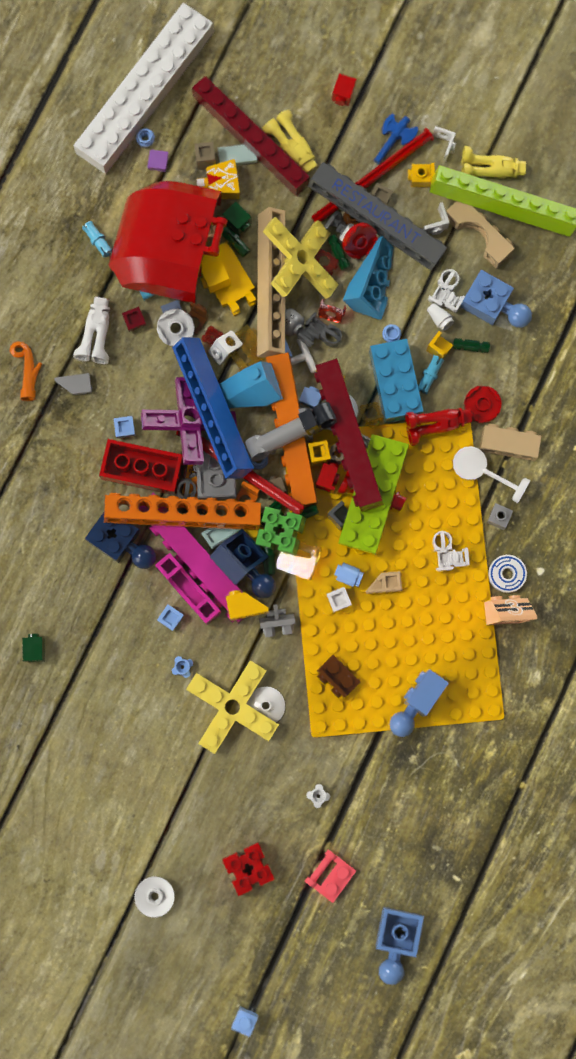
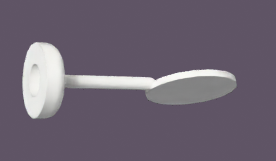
(471, 464)

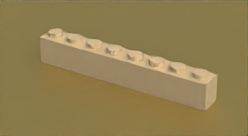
(269, 301)

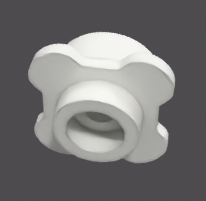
(323, 796)

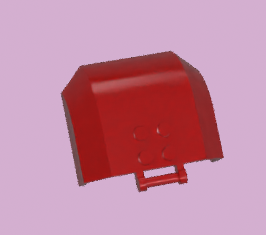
(165, 238)

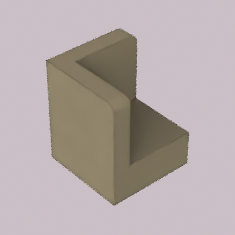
(205, 155)

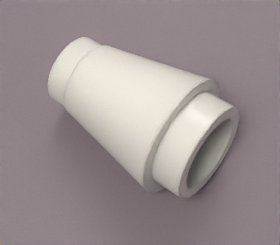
(440, 317)

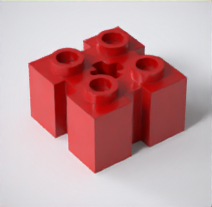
(260, 872)

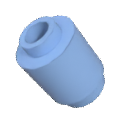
(348, 574)

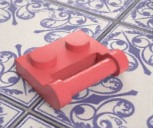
(335, 880)

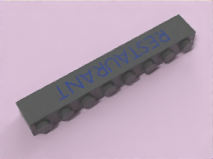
(371, 210)

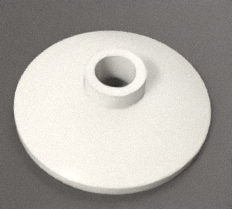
(269, 695)
(152, 907)

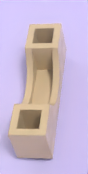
(497, 246)

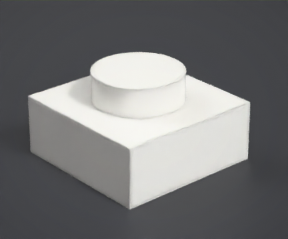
(339, 599)

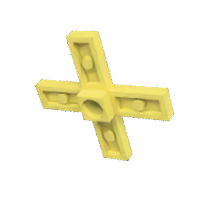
(305, 251)
(219, 698)

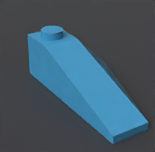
(368, 286)
(252, 387)

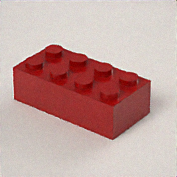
(141, 467)

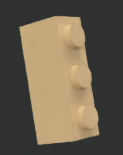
(510, 442)

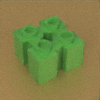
(286, 541)

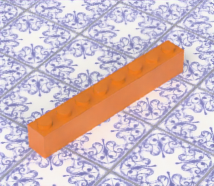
(295, 453)

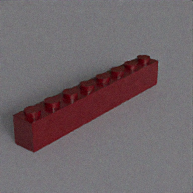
(250, 135)
(349, 435)

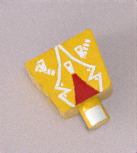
(222, 178)

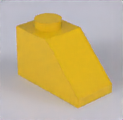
(214, 274)
(243, 605)

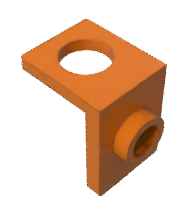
(248, 490)

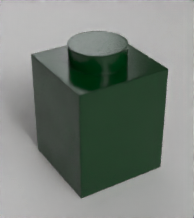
(237, 218)
(33, 648)

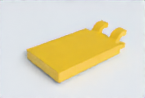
(240, 282)

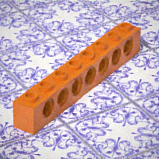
(113, 514)

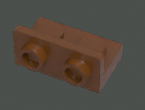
(337, 677)

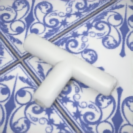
(305, 355)

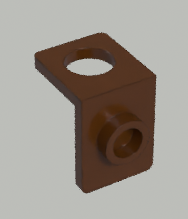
(199, 312)

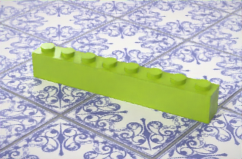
(503, 200)

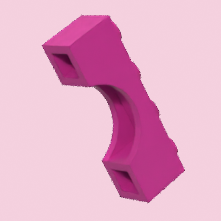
(188, 589)

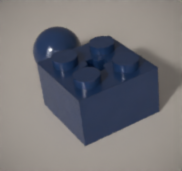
(115, 548)
(240, 558)

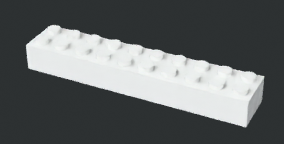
(144, 88)

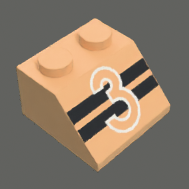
(509, 611)

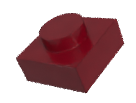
(134, 319)

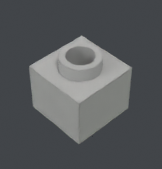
(497, 522)

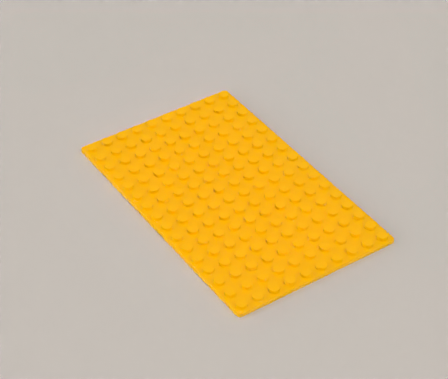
(399, 634)

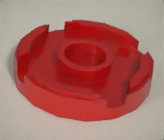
(359, 240)
(484, 403)

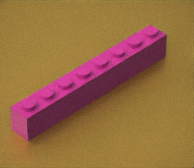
(196, 559)

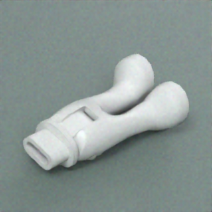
(96, 321)

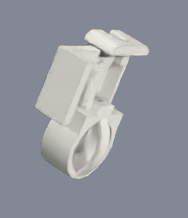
(447, 296)
(446, 556)

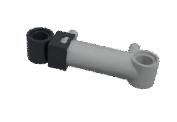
(308, 423)

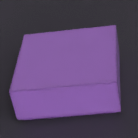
(158, 160)

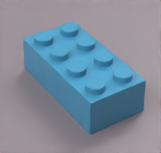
(395, 380)

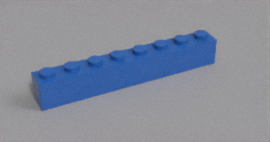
(212, 408)

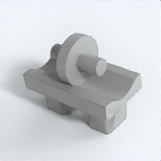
(278, 619)

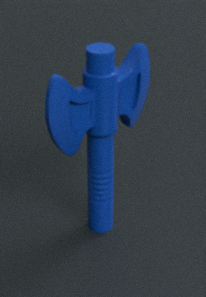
(397, 131)

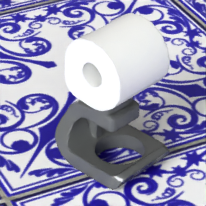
(338, 221)

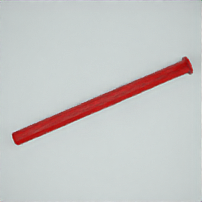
(380, 170)
(260, 483)

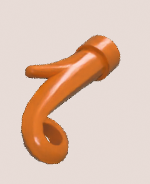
(30, 373)

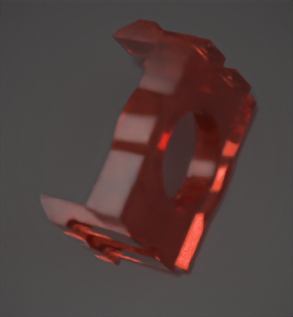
(333, 265)
(338, 312)

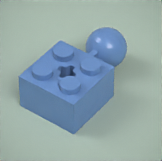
(499, 292)
(419, 701)
(391, 970)

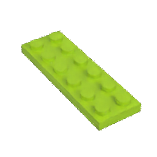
(365, 528)

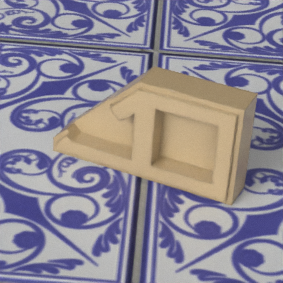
(386, 583)

